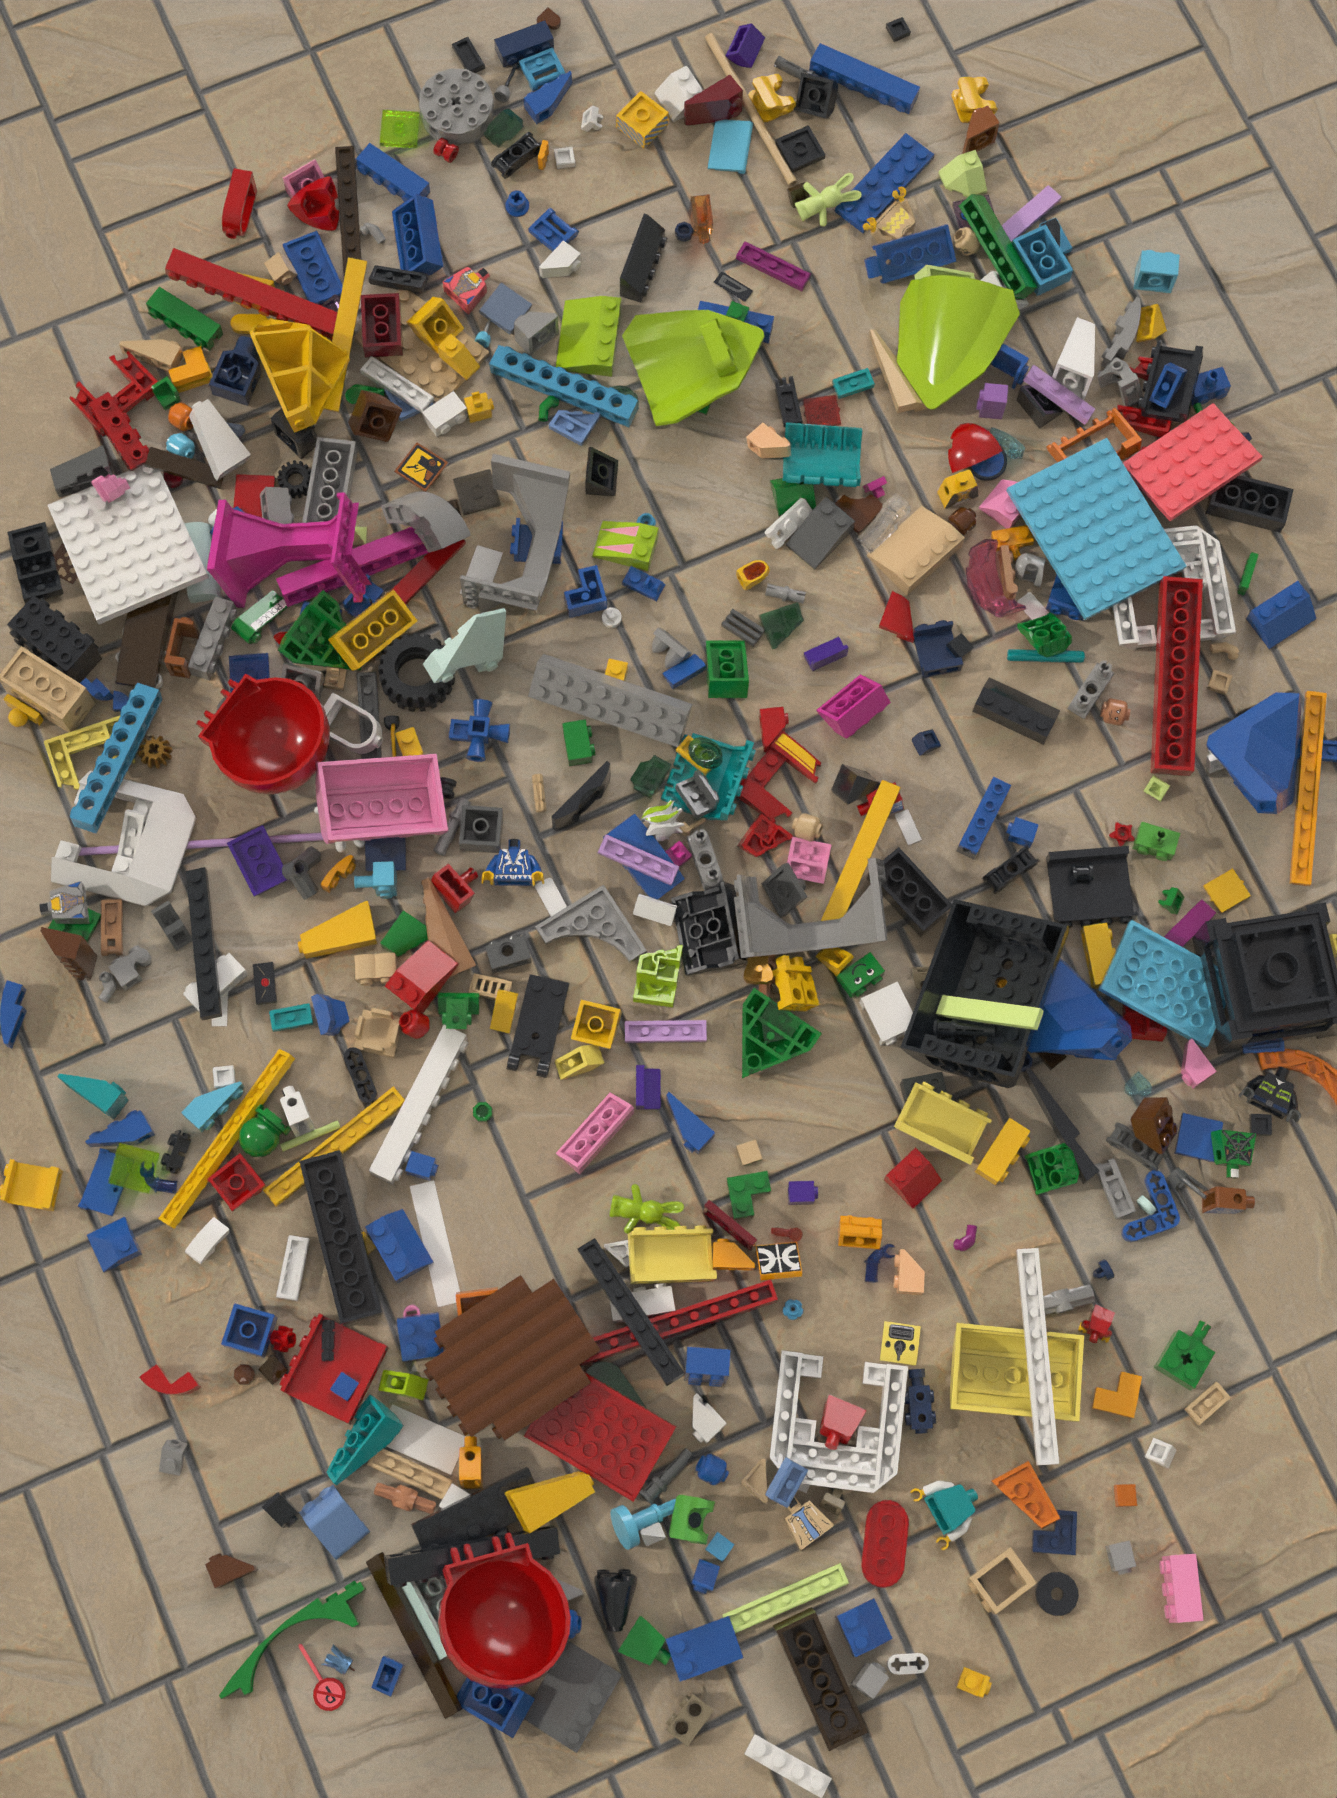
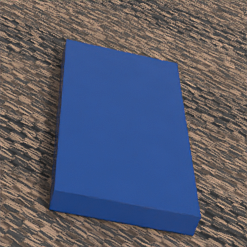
(313, 268)

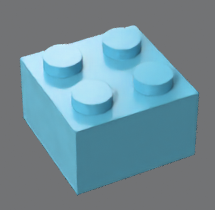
(1156, 271)

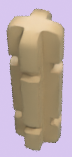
(539, 794)

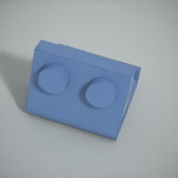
(333, 1522)

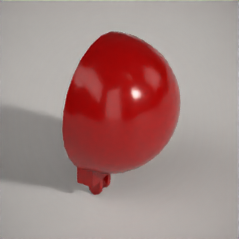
(267, 734)
(502, 1616)

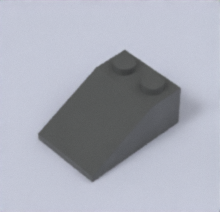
(821, 533)

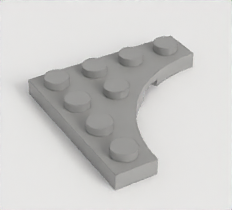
(594, 917)

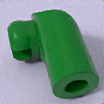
(544, 407)

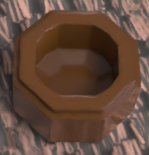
(244, 1374)

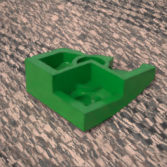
(404, 935)

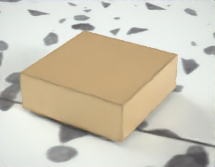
(1219, 682)
(749, 1152)

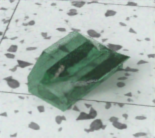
(503, 127)
(650, 776)

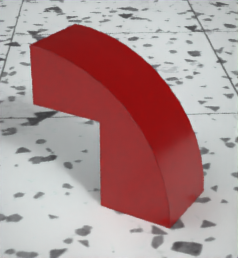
(158, 1381)

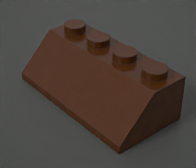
(72, 952)

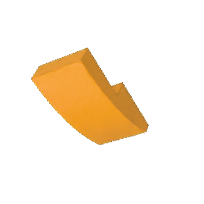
(343, 869)

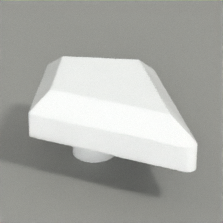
(619, 1251)

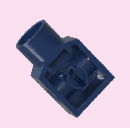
(237, 372)

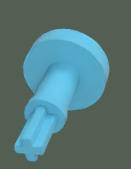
(627, 1525)

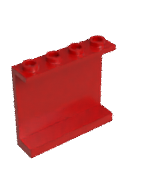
(312, 1378)

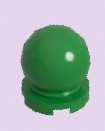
(262, 1134)

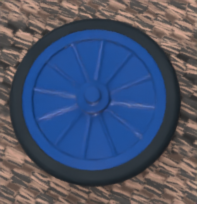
(991, 467)

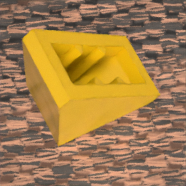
(835, 959)

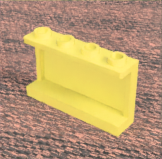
(942, 1121)
(670, 1255)

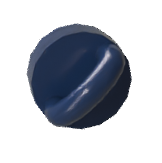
(1103, 1271)

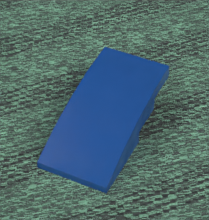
(634, 833)

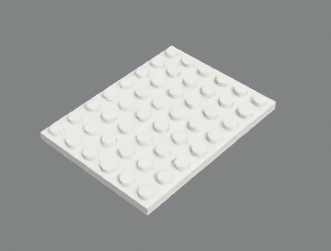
(127, 547)

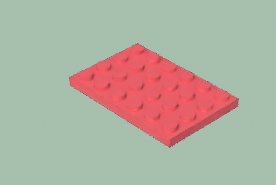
(1191, 462)

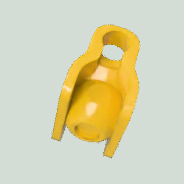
(967, 97)
(765, 99)

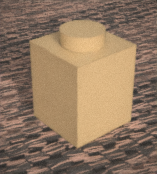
(281, 269)

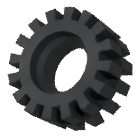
(292, 469)

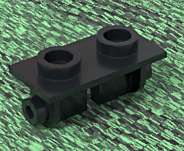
(171, 1158)

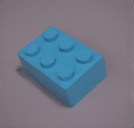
(1043, 259)

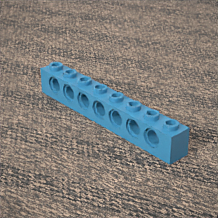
(587, 401)
(118, 767)

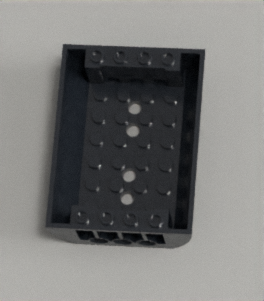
(969, 966)

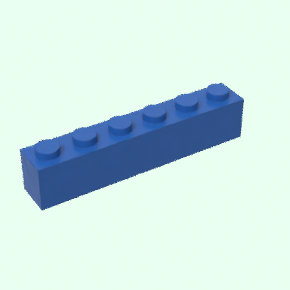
(864, 78)

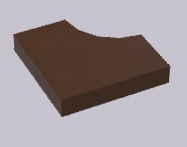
(861, 510)

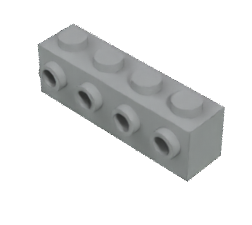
(212, 638)

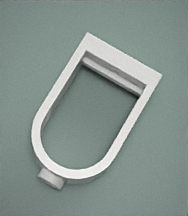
(332, 708)

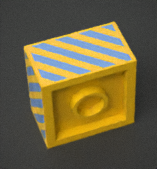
(642, 119)

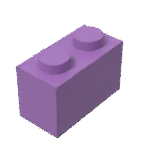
(992, 401)

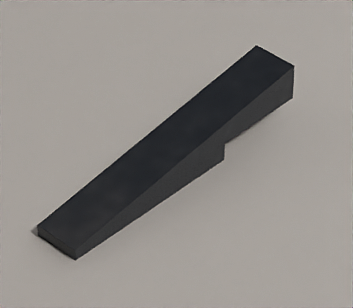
(1062, 1126)

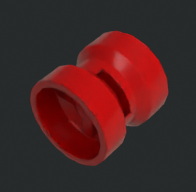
(446, 150)

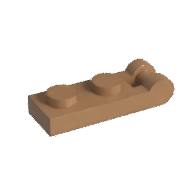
(1007, 574)
(112, 926)

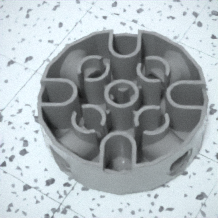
(456, 106)

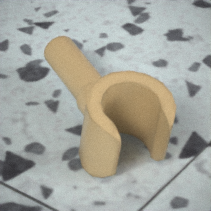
(688, 828)

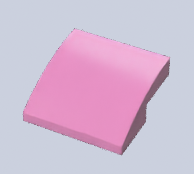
(809, 859)

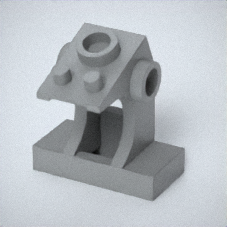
(1128, 383)

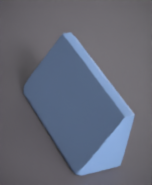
(786, 1482)

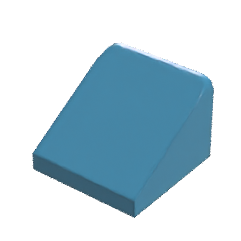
(719, 1547)

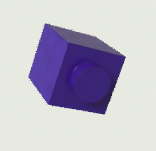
(802, 1192)

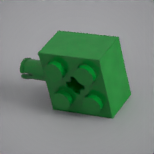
(1197, 1356)

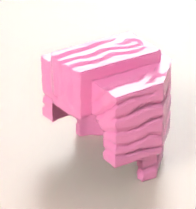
(110, 487)

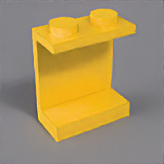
(30, 1185)

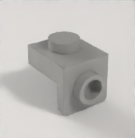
(172, 1457)

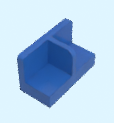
(371, 595)

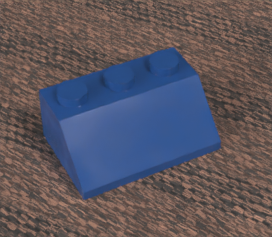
(1282, 615)
(399, 1245)

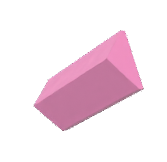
(595, 1132)

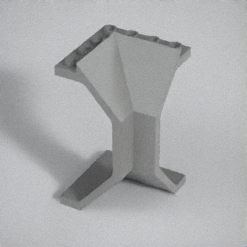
(541, 500)
(767, 934)

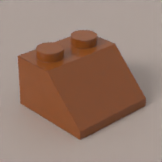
(981, 130)

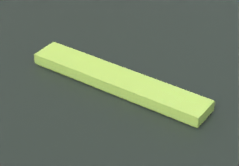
(990, 1012)
(787, 1598)

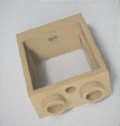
(1019, 1569)

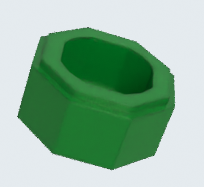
(482, 1112)

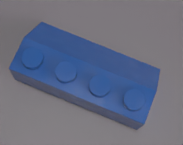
(417, 235)

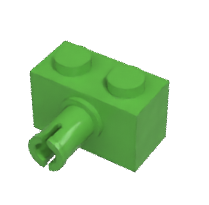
(1156, 841)

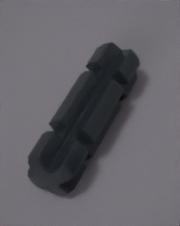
(328, 1338)

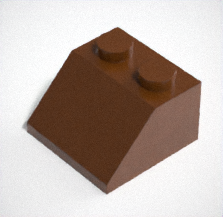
(374, 416)

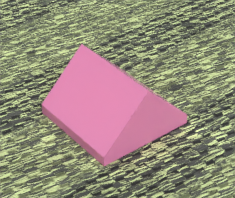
(301, 177)

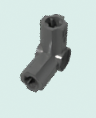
(302, 865)

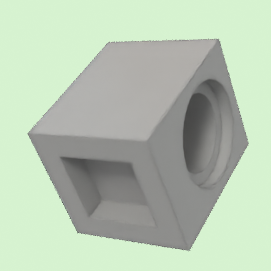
(1121, 1557)

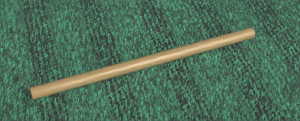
(752, 112)

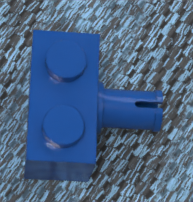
(1211, 385)

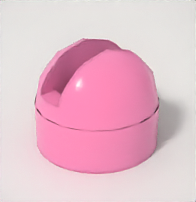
(411, 1308)

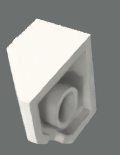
(705, 1420)

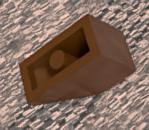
(227, 1569)

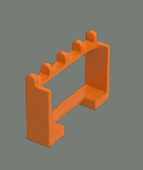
(1127, 449)

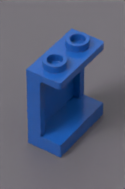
(1011, 363)

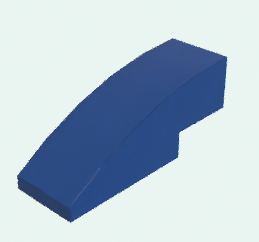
(11, 1012)

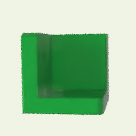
(166, 393)

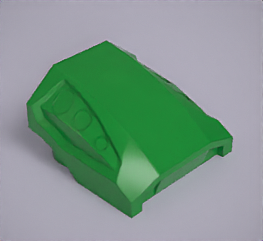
(1046, 635)
(1053, 1168)

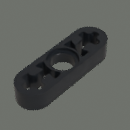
(360, 1059)

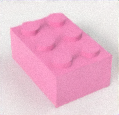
(1181, 1588)

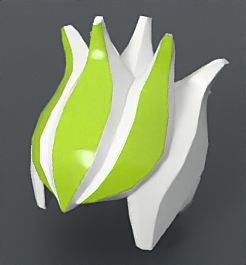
(662, 821)

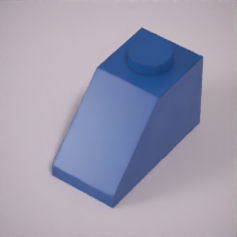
(1168, 384)

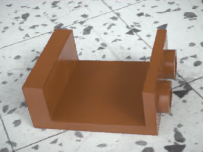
(178, 665)

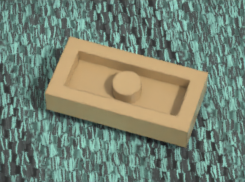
(1207, 1403)

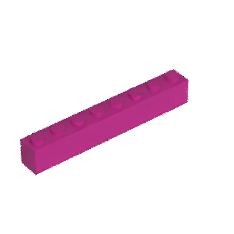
(370, 557)

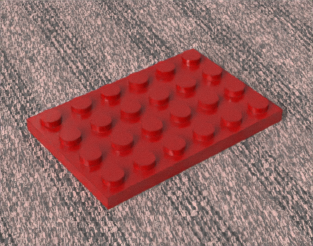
(604, 1436)

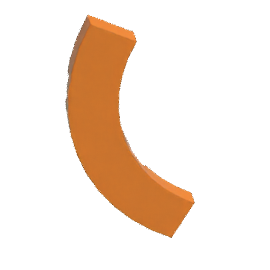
(1305, 1064)

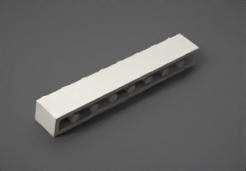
(418, 1105)

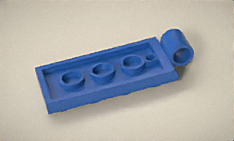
(911, 254)

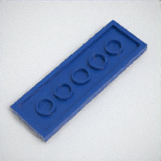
(894, 170)

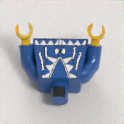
(513, 867)

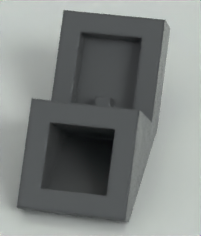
(172, 925)

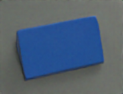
(684, 671)

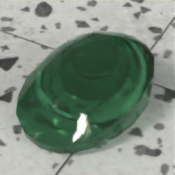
(705, 753)

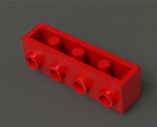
(119, 431)

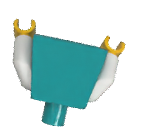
(950, 1508)

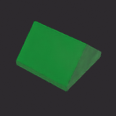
(788, 494)

